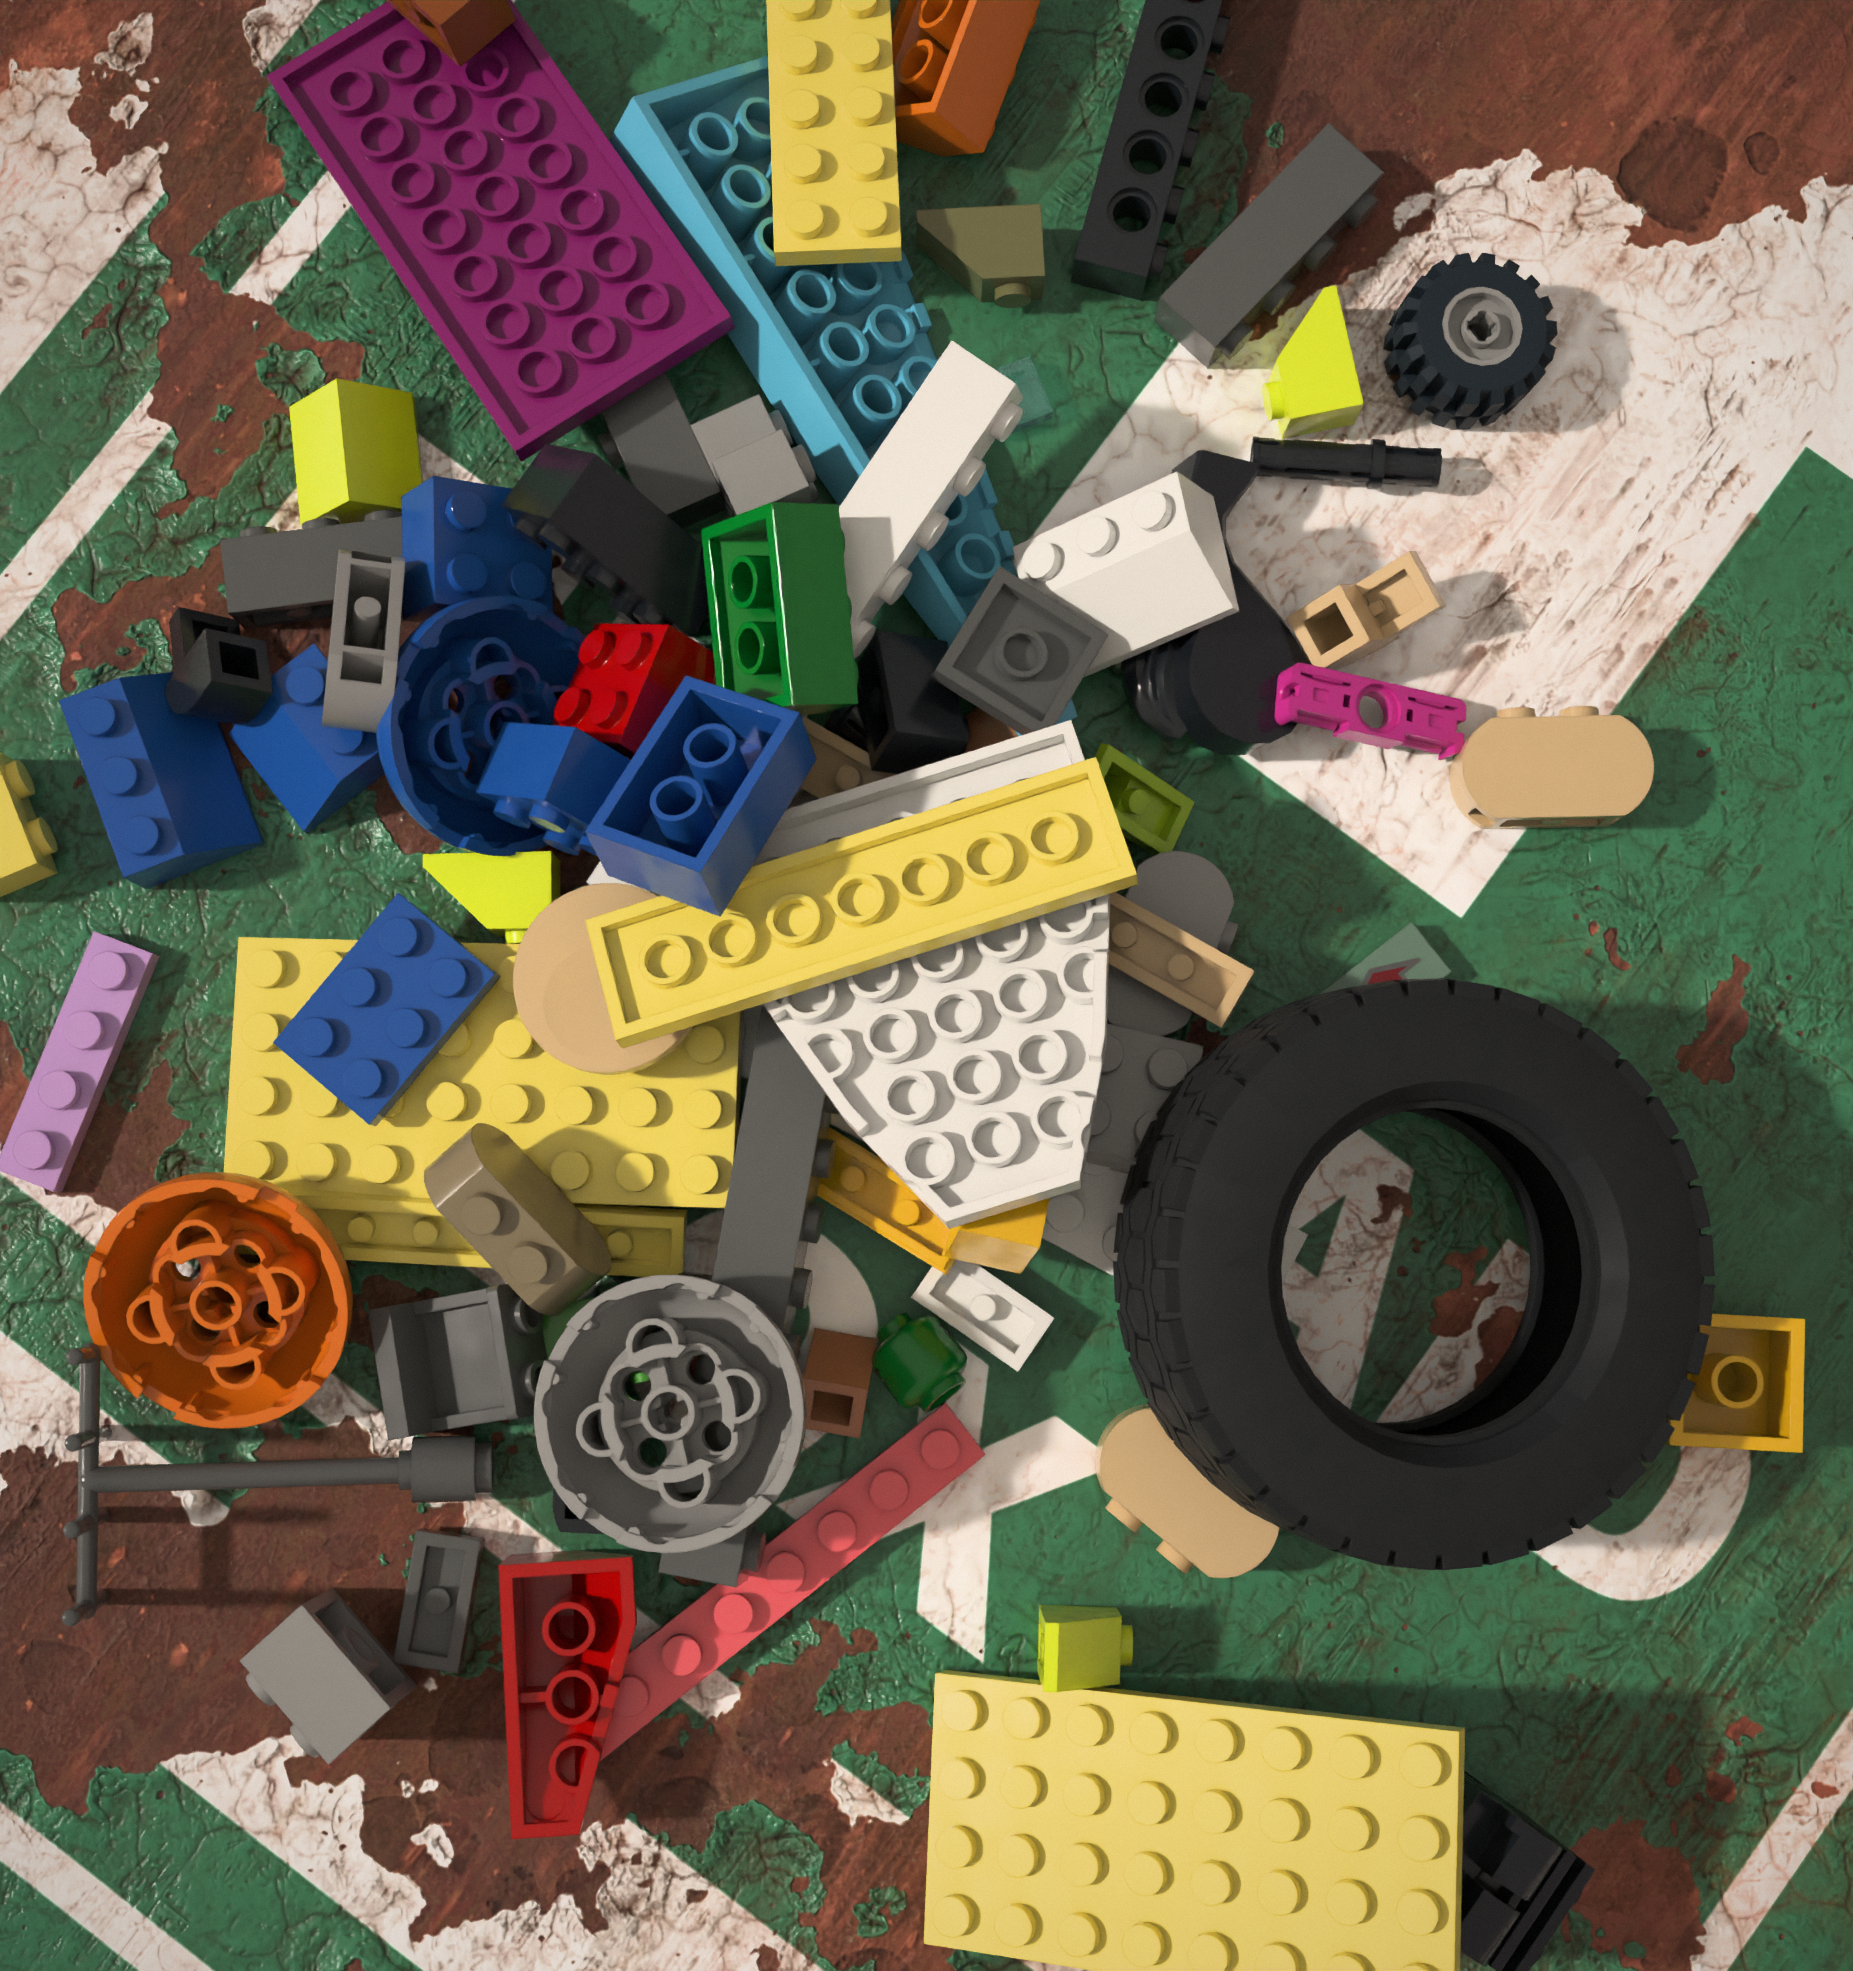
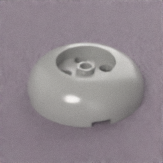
(594, 1430)

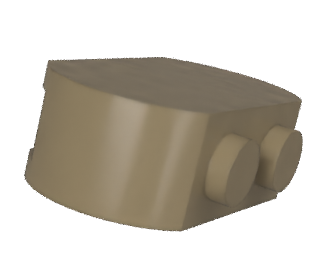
(517, 1219)

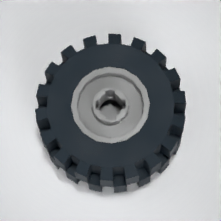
(1470, 340)

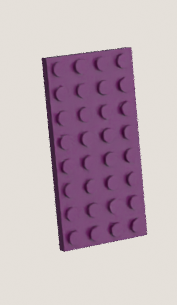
(503, 219)

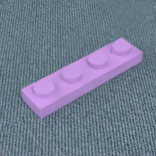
(77, 1062)

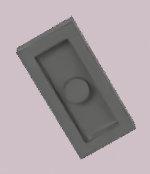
(439, 1600)

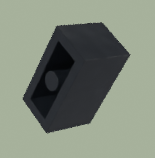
(904, 710)

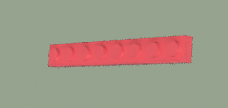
(791, 1569)

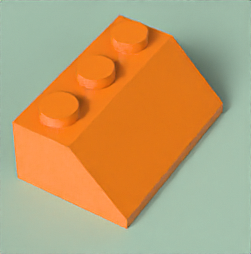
(955, 69)

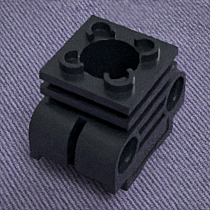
(1513, 1882)

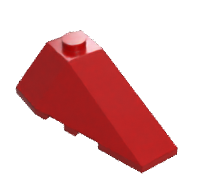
(563, 1662)

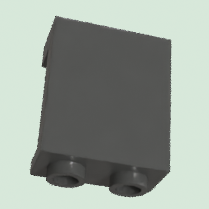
(457, 1360)

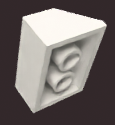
(1137, 567)

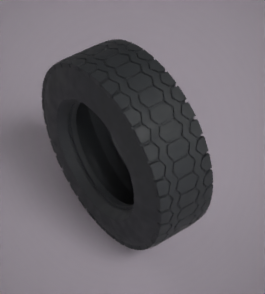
(1605, 1308)

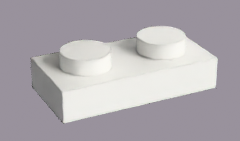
(985, 1311)

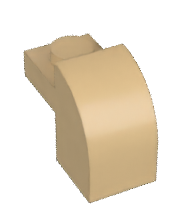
(1366, 615)

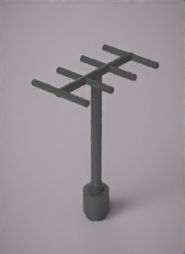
(433, 1471)

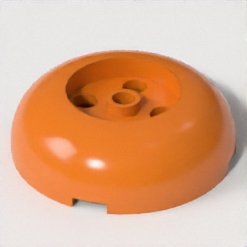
(160, 1324)

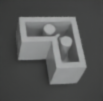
(754, 457)

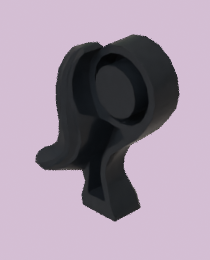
(1224, 675)

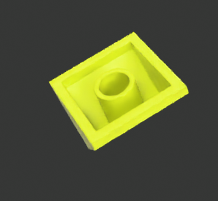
(354, 450)

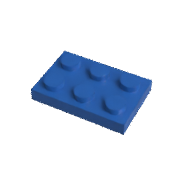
(386, 1009)

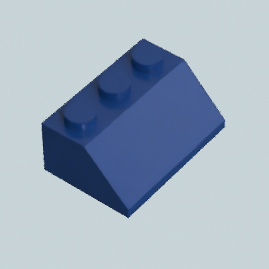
(159, 780)

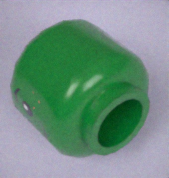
(919, 1361)

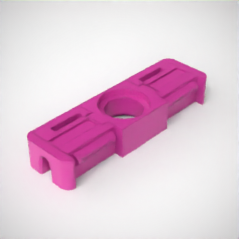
(1332, 702)

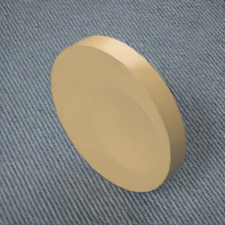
(562, 991)

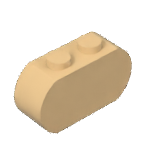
(1551, 770)
(1164, 1490)

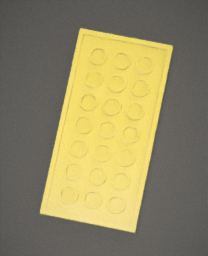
(599, 1138)
(1189, 1832)

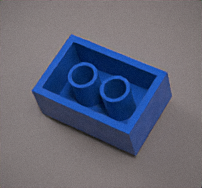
(702, 795)

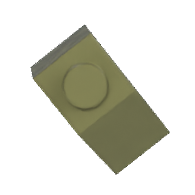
(988, 250)

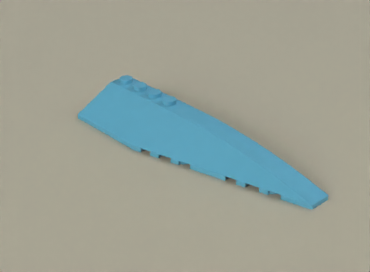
(824, 341)

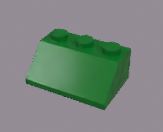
(782, 606)

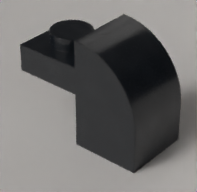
(216, 669)

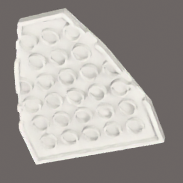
(973, 1057)

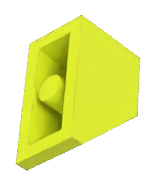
(1315, 374)
(499, 890)
(1081, 1647)

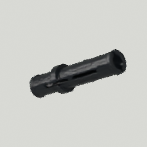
(1356, 463)

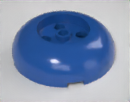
(427, 743)

